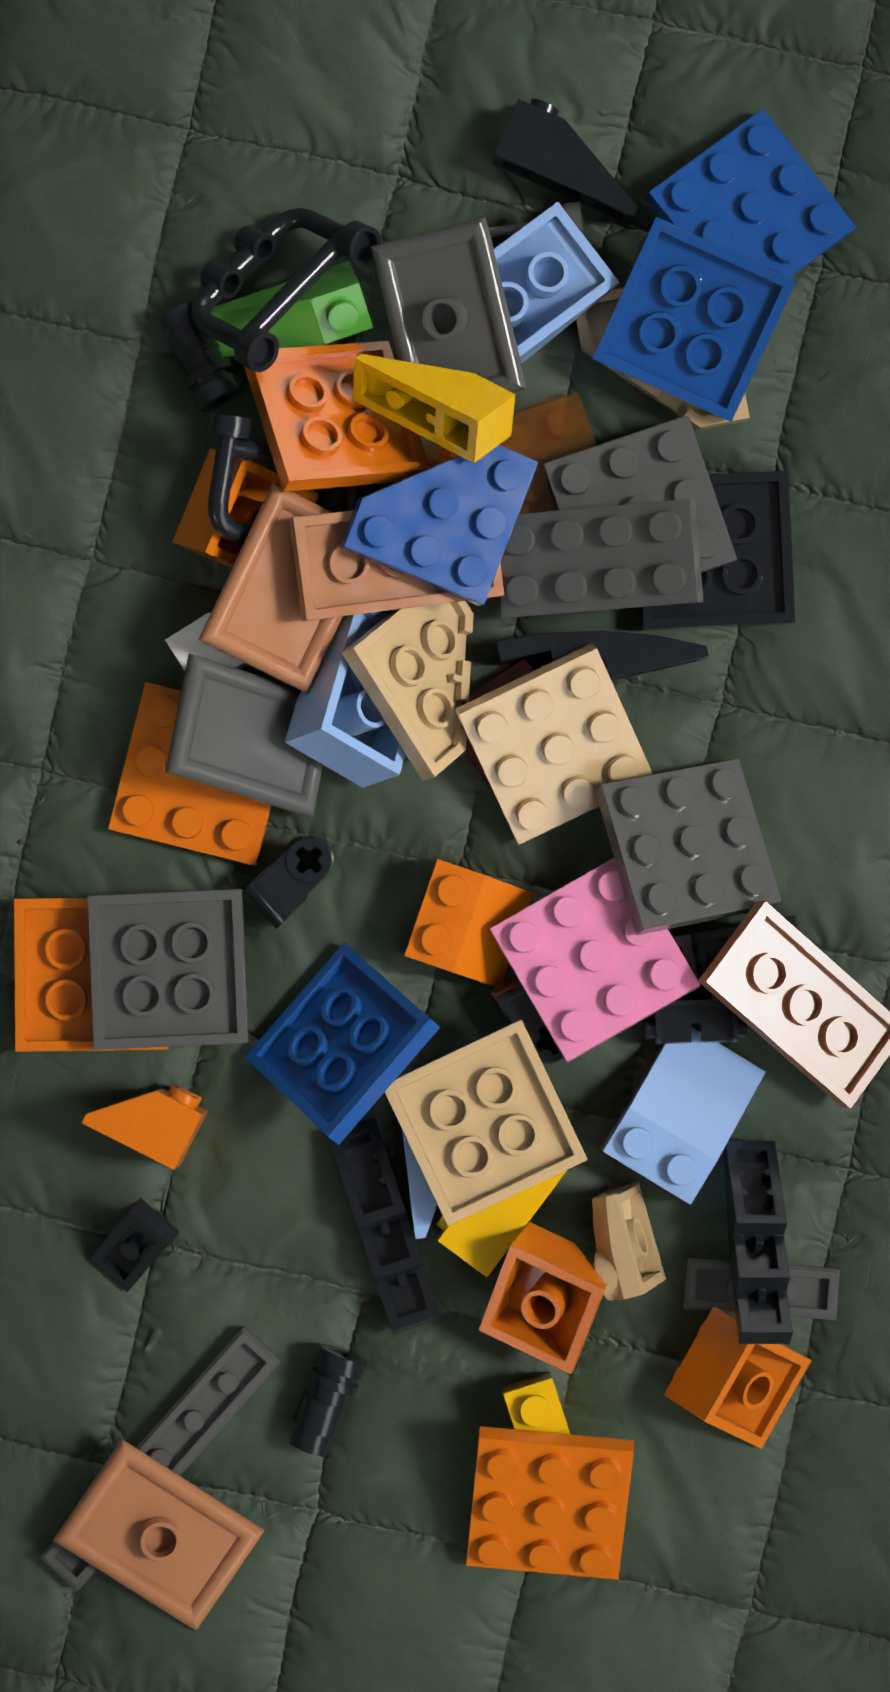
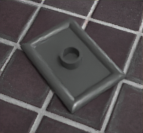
(450, 302)
(234, 737)

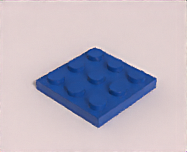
(755, 199)
(694, 319)
(342, 1043)

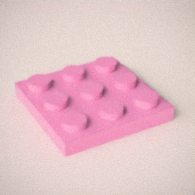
(588, 965)

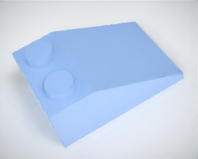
(549, 278)
(339, 720)
(683, 1114)

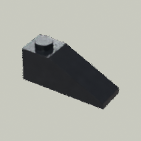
(553, 155)

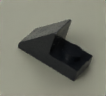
(134, 1245)

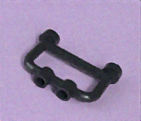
(253, 343)
(235, 444)

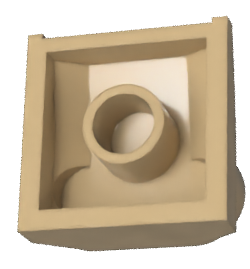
(625, 1243)

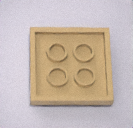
(553, 742)
(484, 1122)

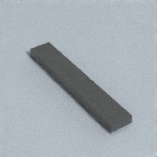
(190, 1425)

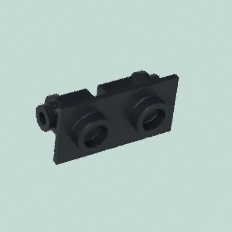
(674, 1022)

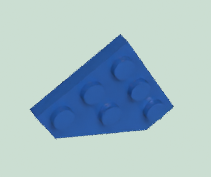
(445, 522)

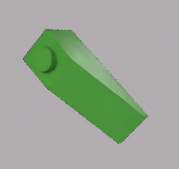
(322, 315)

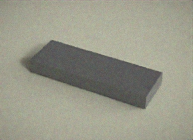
(810, 1289)

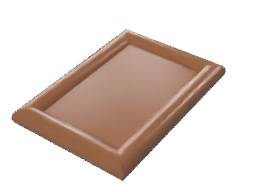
(260, 603)
(158, 1535)

